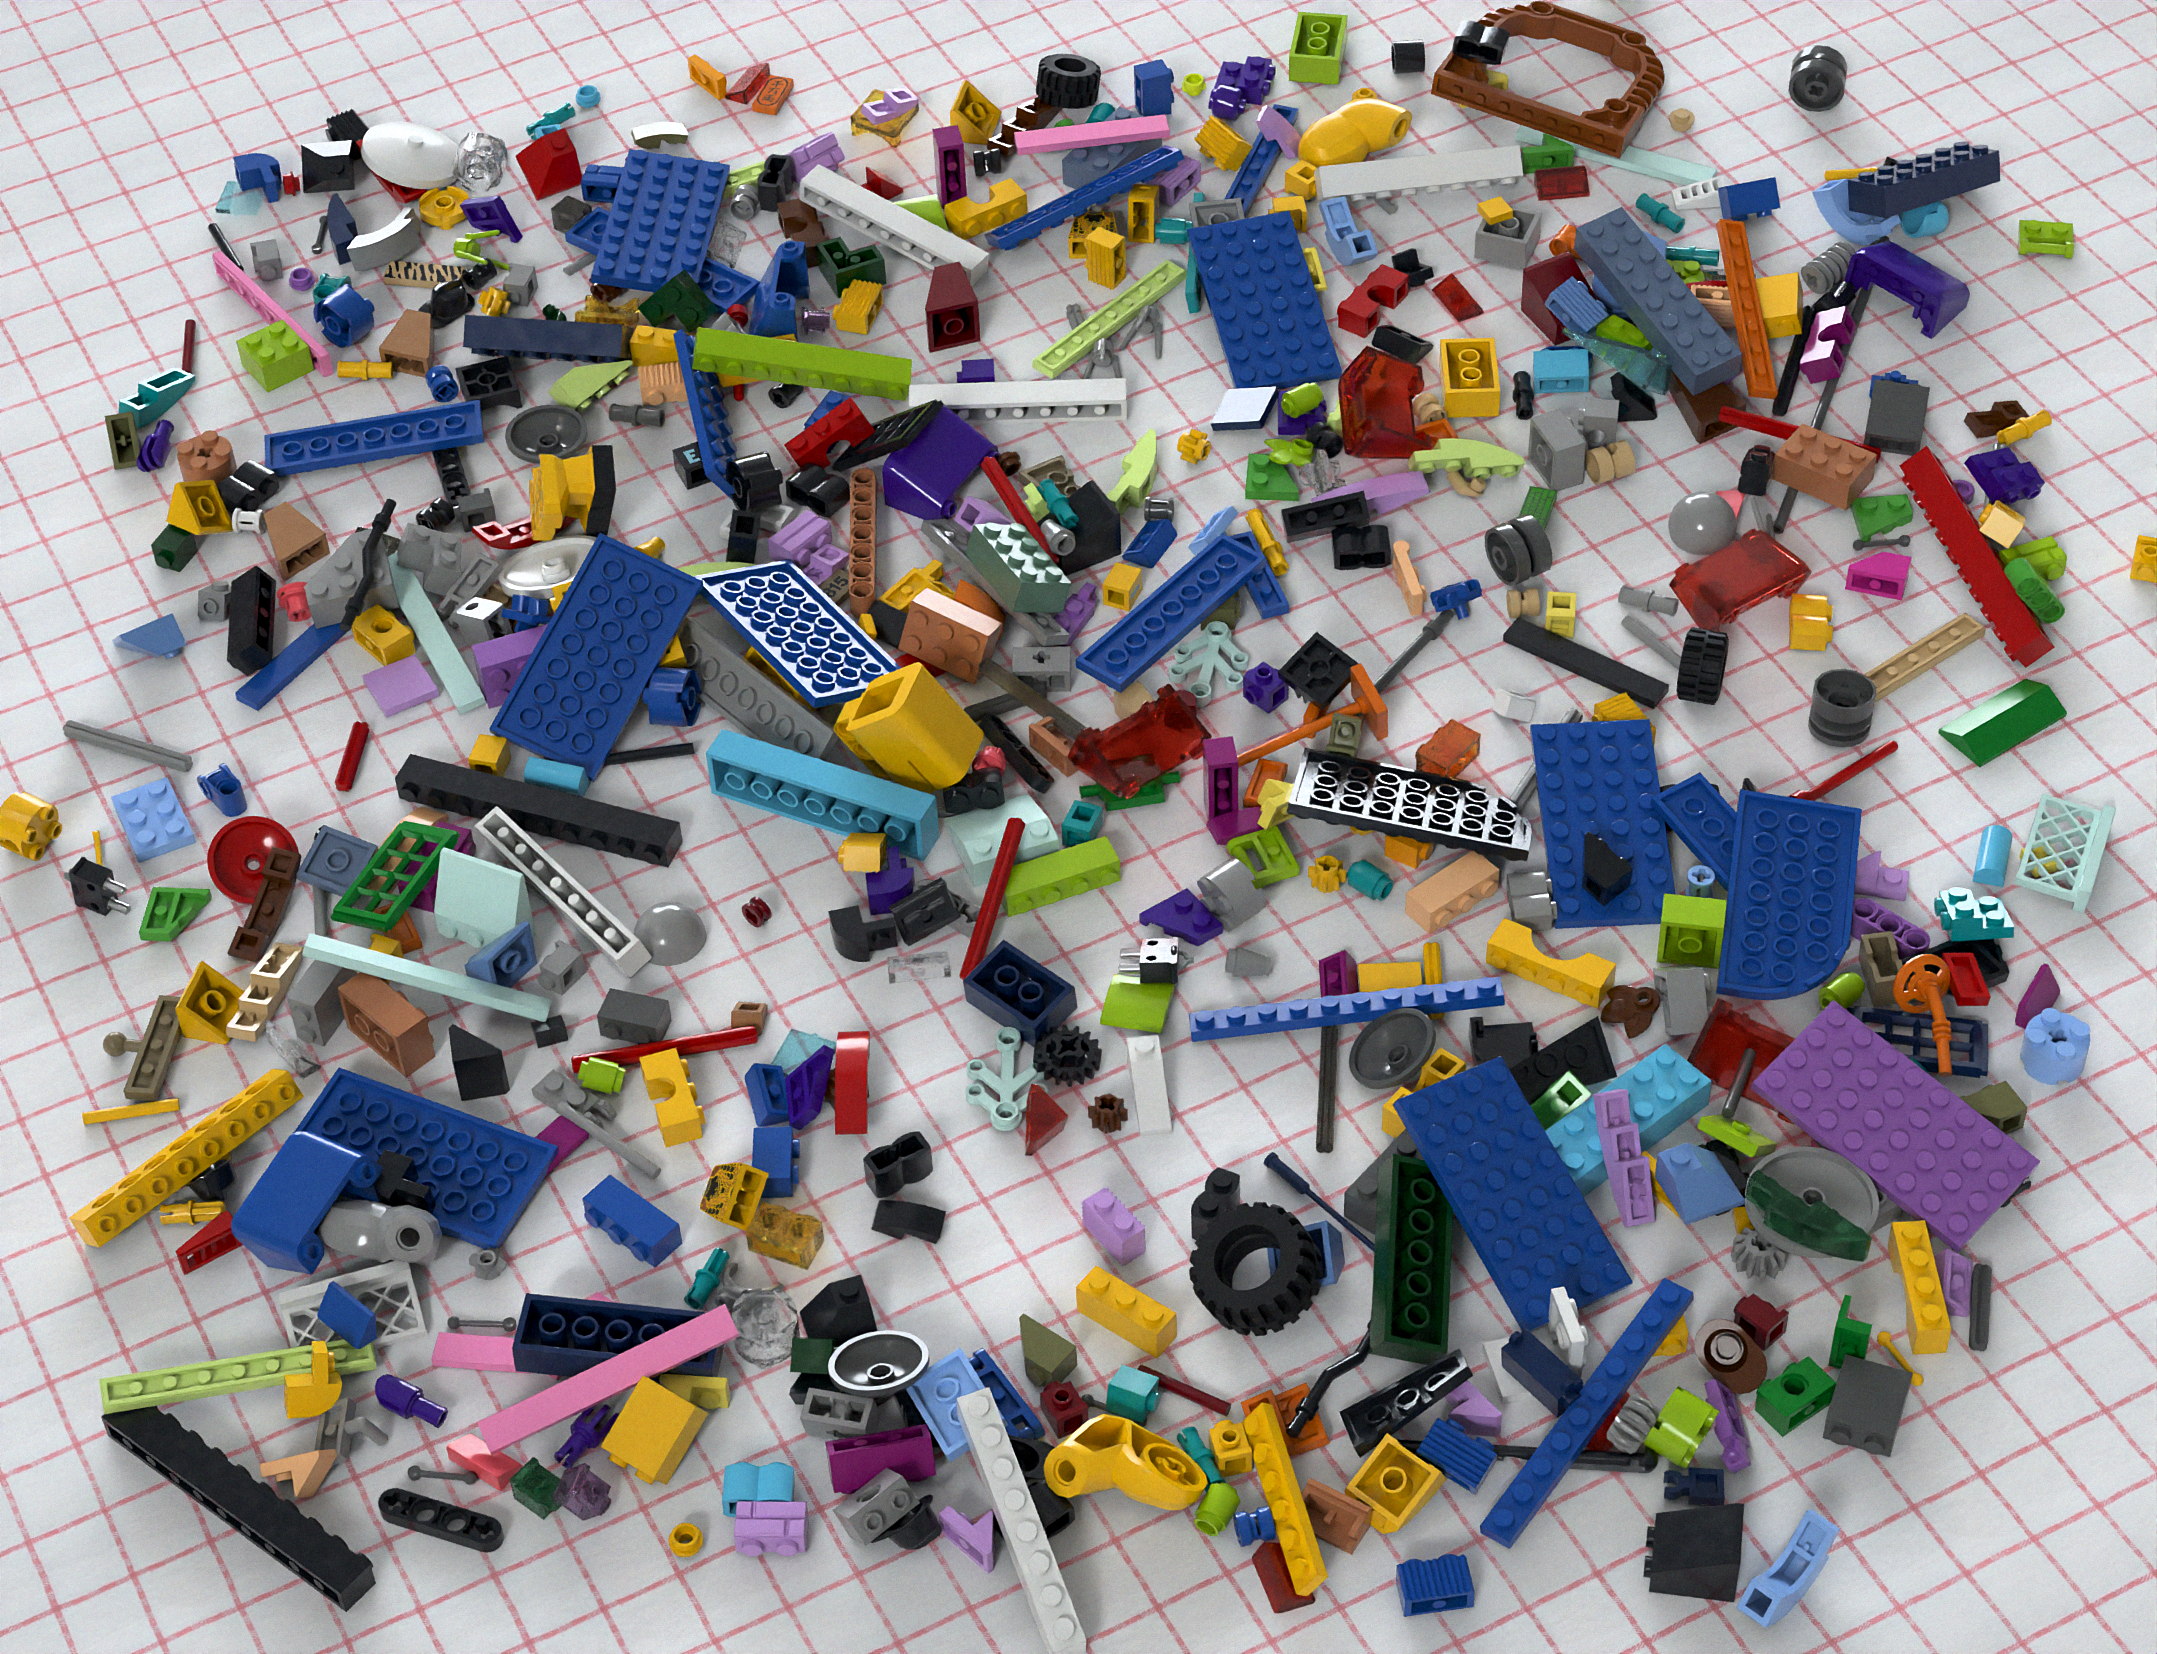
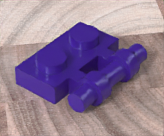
(1296, 426)

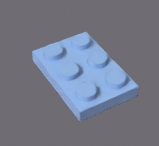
(153, 819)
(937, 1402)

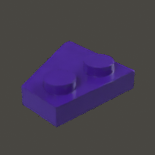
(490, 215)
(1183, 918)
(807, 1087)

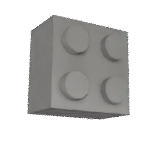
(1510, 240)
(1557, 450)

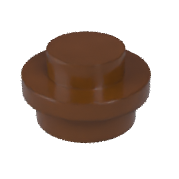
(1009, 463)

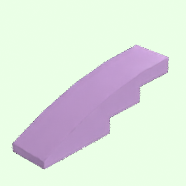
(1386, 491)
(1622, 1156)

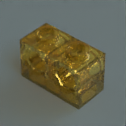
(785, 1235)

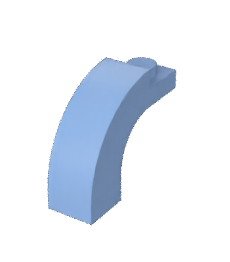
(1853, 226)
(1342, 235)
(1789, 1578)

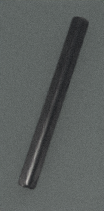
(1792, 364)

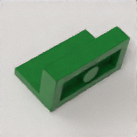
(1849, 1337)

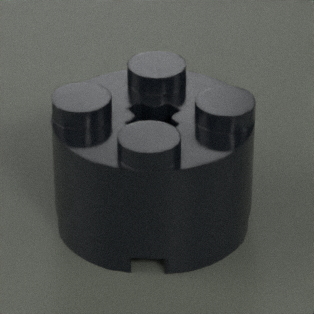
(754, 482)

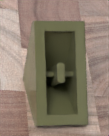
(123, 439)

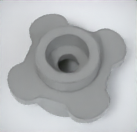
(489, 1270)

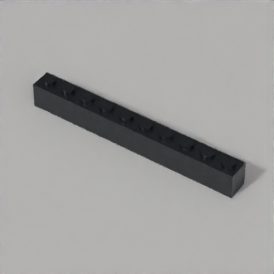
(540, 810)
(243, 1503)

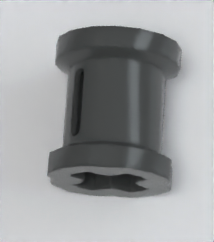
(1159, 509)

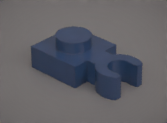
(1701, 1486)

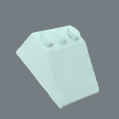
(980, 833)
(478, 899)

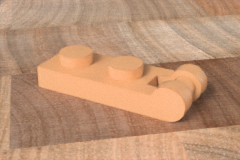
(1408, 578)

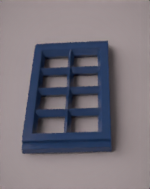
(1976, 1047)

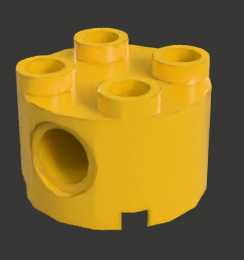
(28, 825)

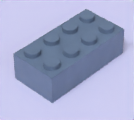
(1091, 163)

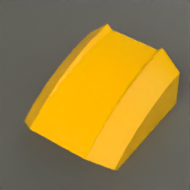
(1394, 1485)

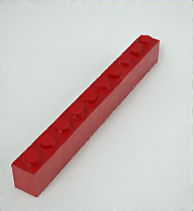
(1976, 557)

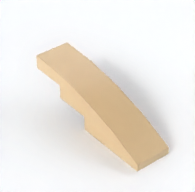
(267, 989)

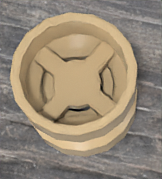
(1427, 408)
(1523, 603)

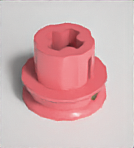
(294, 600)

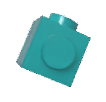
(1133, 1393)

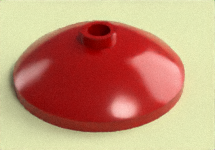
(238, 845)

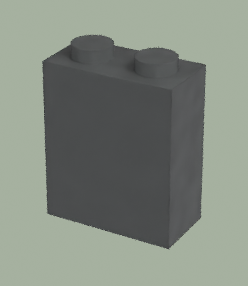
(1896, 417)
(1867, 1405)

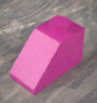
(1880, 575)

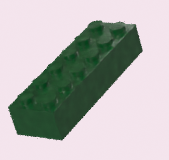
(1411, 1264)

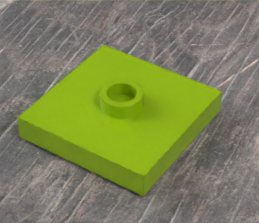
(1737, 1135)

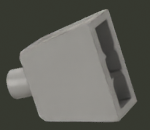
(481, 621)

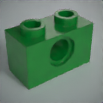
(1786, 1411)

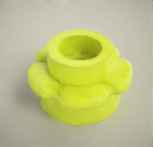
(1193, 84)

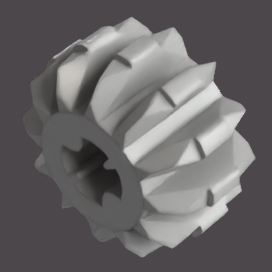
(1757, 1255)
(1633, 1424)

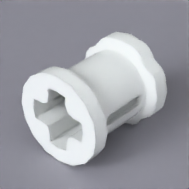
(248, 521)

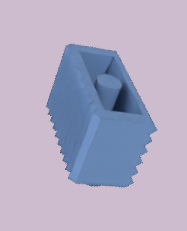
(1576, 307)

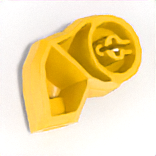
(1354, 132)
(1125, 1456)

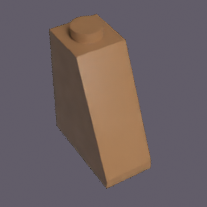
(410, 344)
(294, 540)

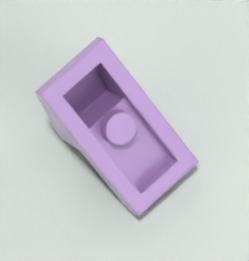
(1880, 881)
(1474, 1411)
(974, 1540)

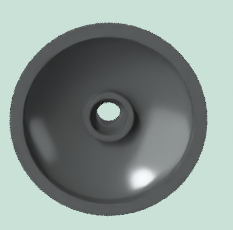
(546, 431)
(1392, 1048)
(878, 1363)

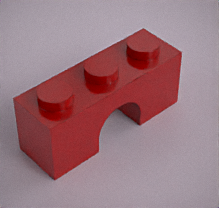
(1362, 308)
(841, 423)

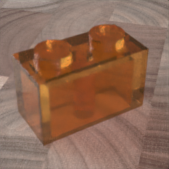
(1449, 750)

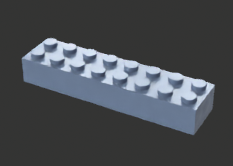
(1657, 301)

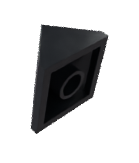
(477, 1066)

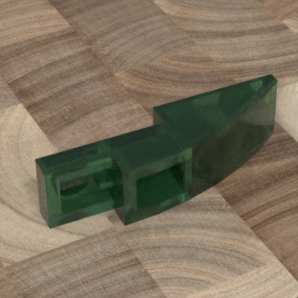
(1812, 1227)

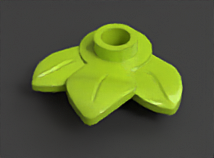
(1285, 452)

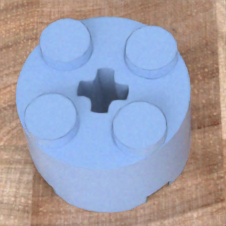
(2055, 1047)

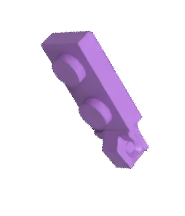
(1077, 612)
(1729, 1426)

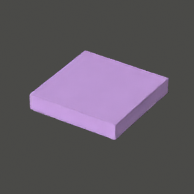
(400, 685)

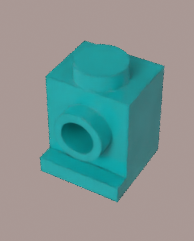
(1081, 823)

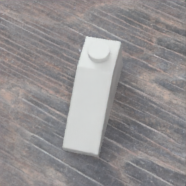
(1148, 1085)

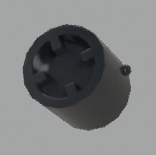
(1408, 56)

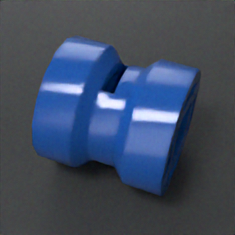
(441, 383)
(1250, 1530)

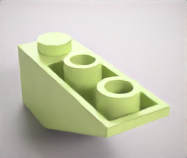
(586, 382)

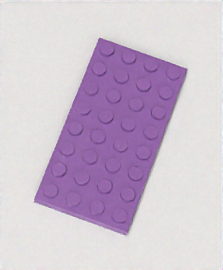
(1895, 1125)

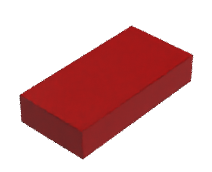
(1966, 980)

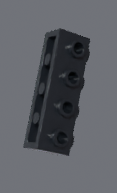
(251, 621)

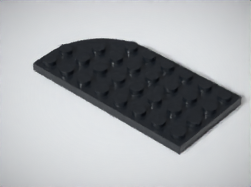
(1408, 805)

